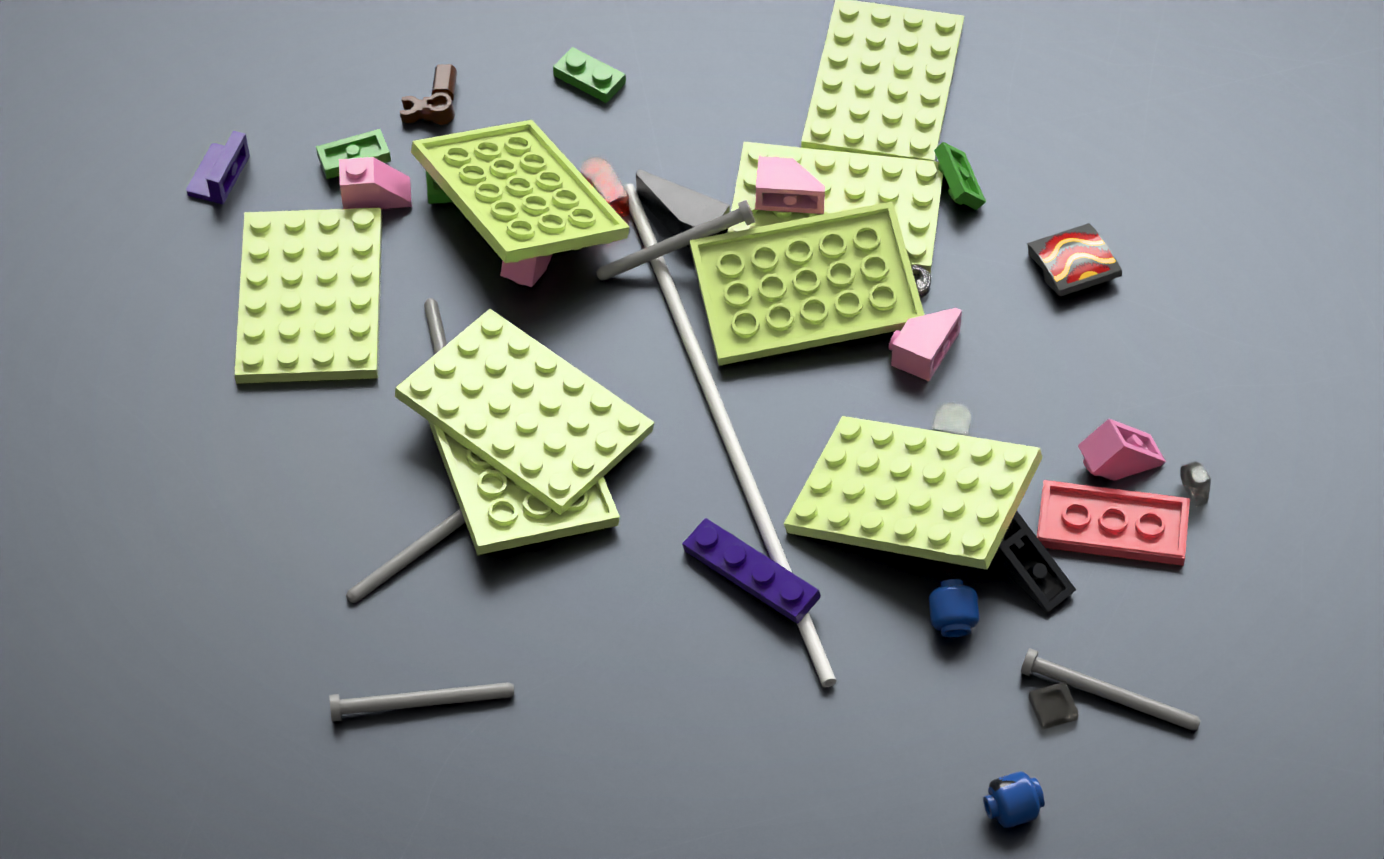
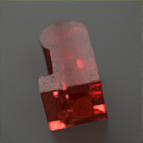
(607, 184)

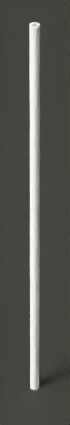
(726, 429)

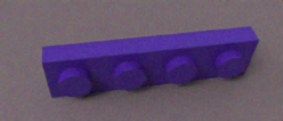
(751, 570)

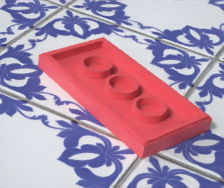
(1113, 522)

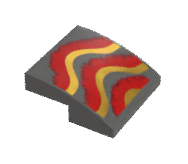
(1074, 259)

